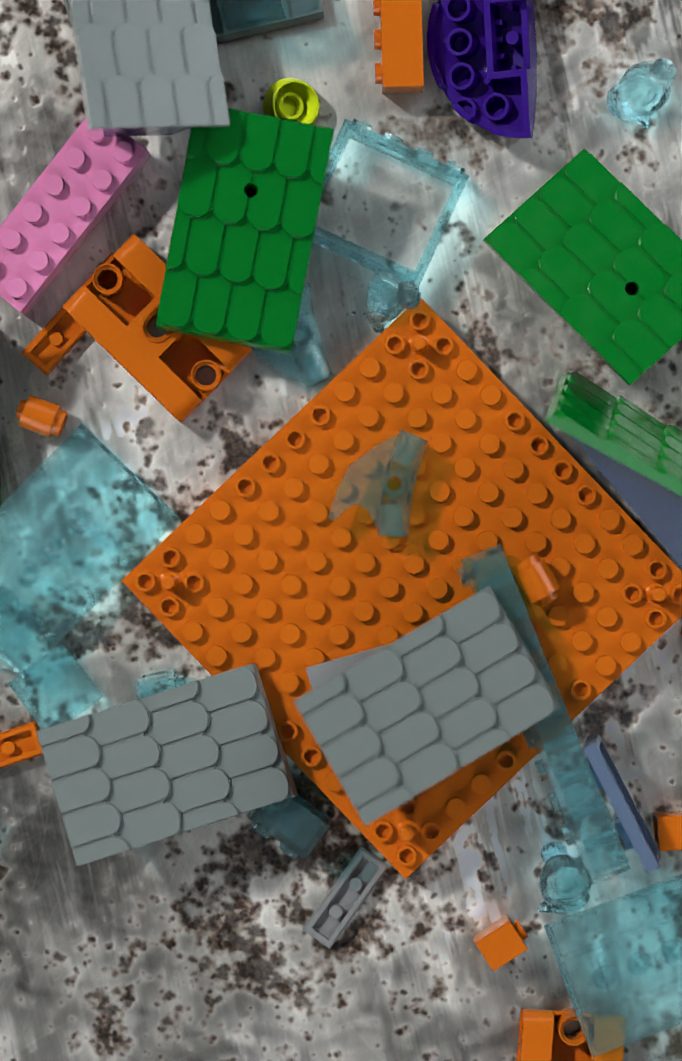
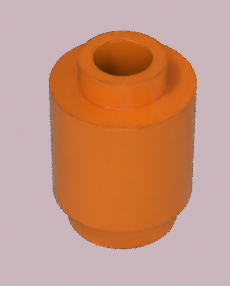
(41, 416)
(536, 580)

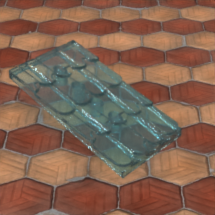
(69, 543)
(624, 964)

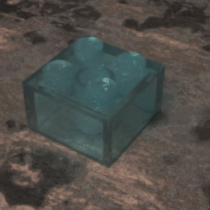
(293, 823)

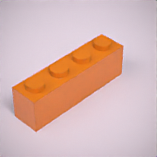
(400, 46)

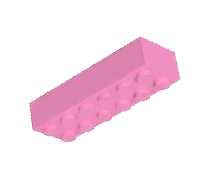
(63, 211)

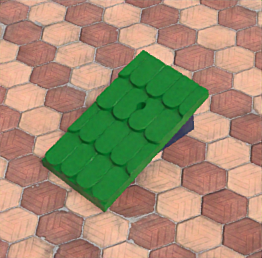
(244, 230)
(579, 250)
(629, 449)

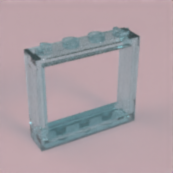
(419, 159)

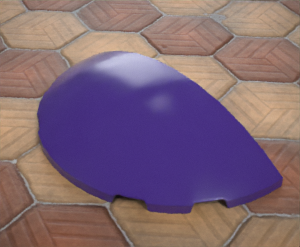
(486, 62)

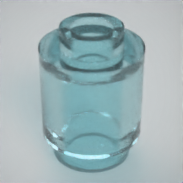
(158, 682)

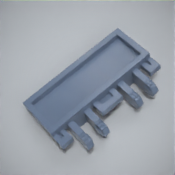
(628, 819)

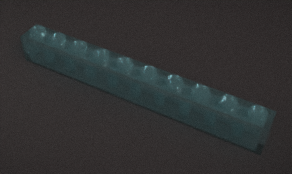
(554, 737)

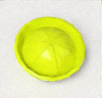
(288, 93)

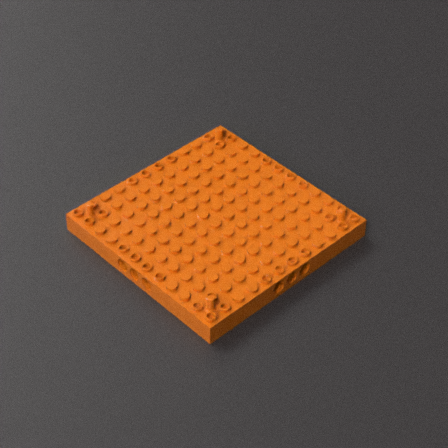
(288, 588)

